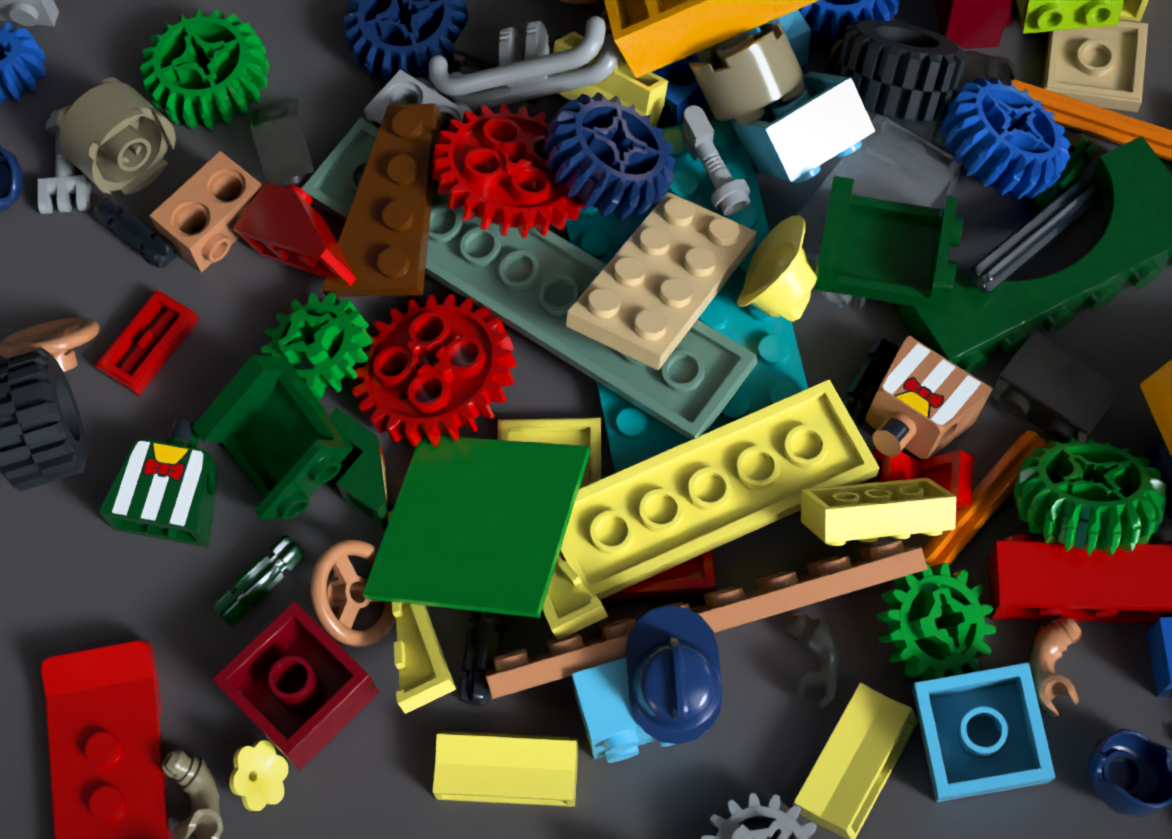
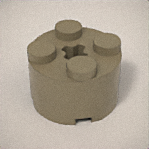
(748, 74)
(115, 137)

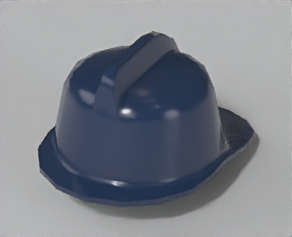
(673, 674)

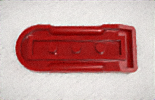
(106, 743)

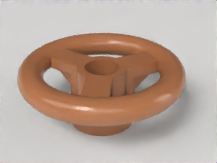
(55, 336)
(340, 597)

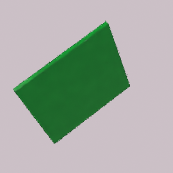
(478, 525)

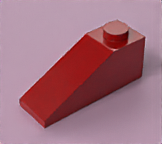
(291, 232)

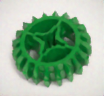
(178, 82)
(1090, 496)

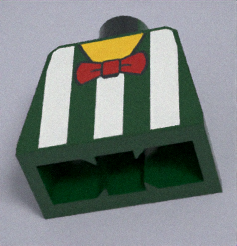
(165, 489)

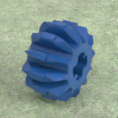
(19, 62)

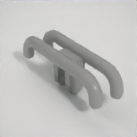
(531, 76)

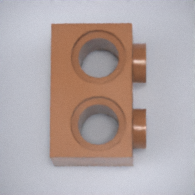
(204, 205)

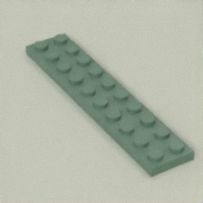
(533, 287)

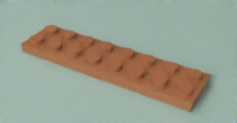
(722, 611)

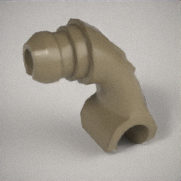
(198, 783)

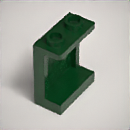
(887, 248)
(276, 435)

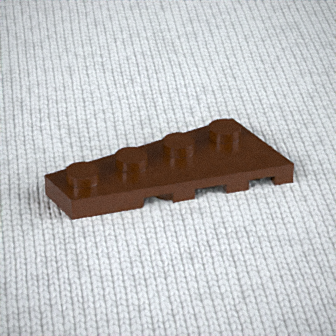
(392, 207)

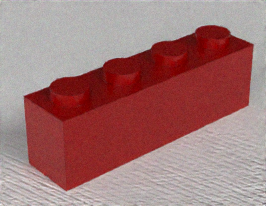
(1048, 582)

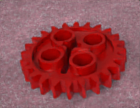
(500, 173)
(431, 354)

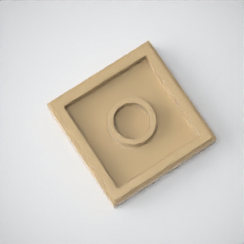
(1098, 64)

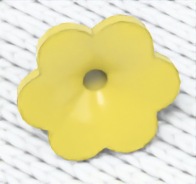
(258, 775)

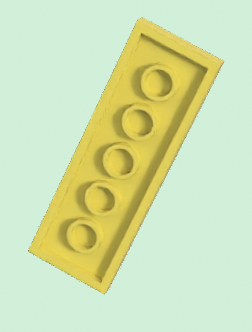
(712, 490)

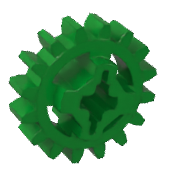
(320, 341)
(912, 627)

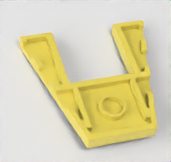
(419, 656)

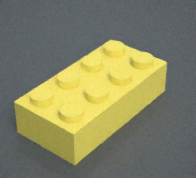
(878, 510)

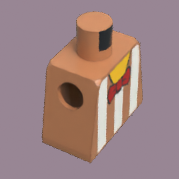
(923, 402)

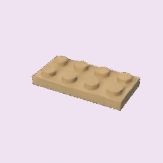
(661, 280)

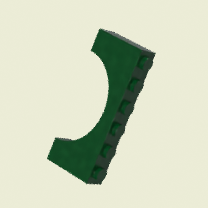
(1131, 252)

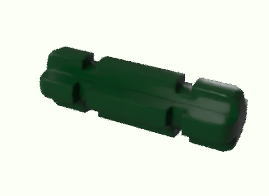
(1082, 153)
(258, 580)

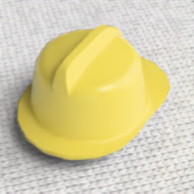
(780, 273)

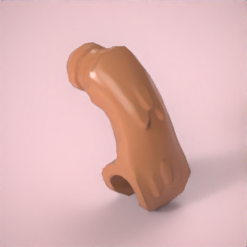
(1047, 649)

